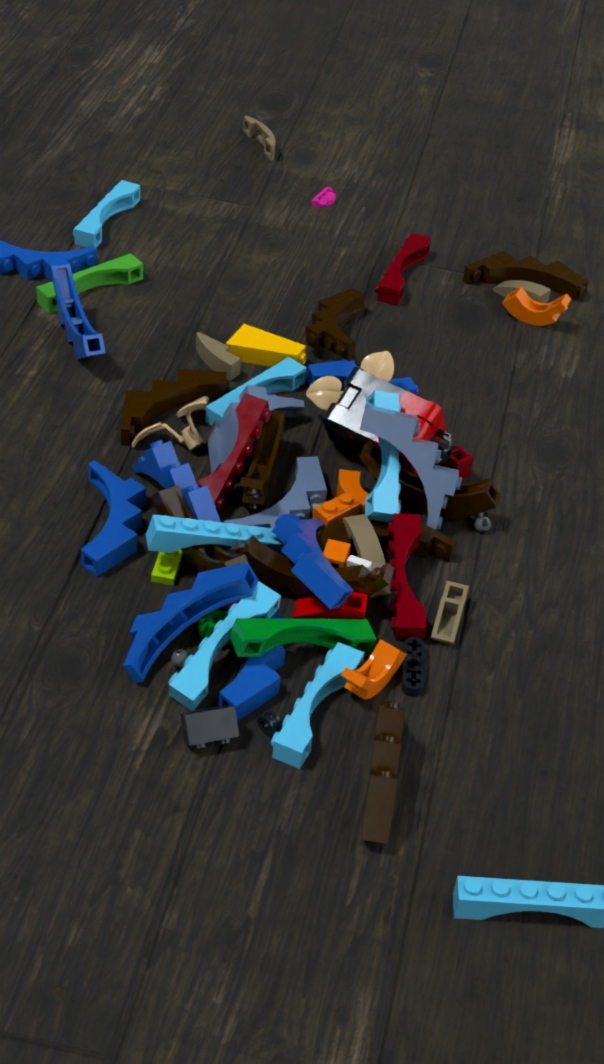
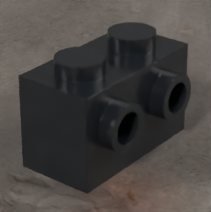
(209, 725)

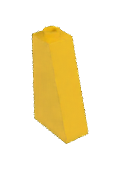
(264, 348)

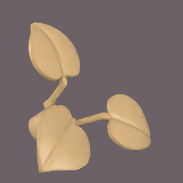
(328, 388)
(190, 434)

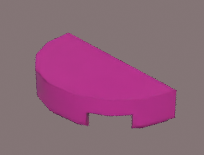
(324, 198)

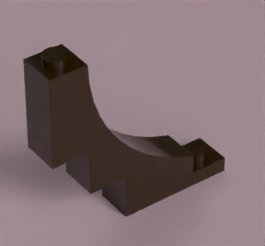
(504, 267)
(144, 407)
(430, 539)
(275, 571)

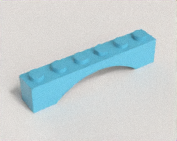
(121, 197)
(280, 378)
(384, 497)
(175, 533)
(191, 683)
(295, 738)
(487, 897)

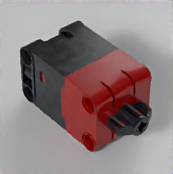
(344, 418)

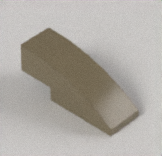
(535, 291)
(217, 356)
(449, 612)

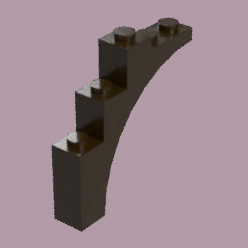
(328, 320)
(266, 456)
(467, 501)
(205, 556)
(383, 773)

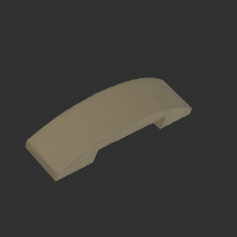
(256, 129)
(366, 545)

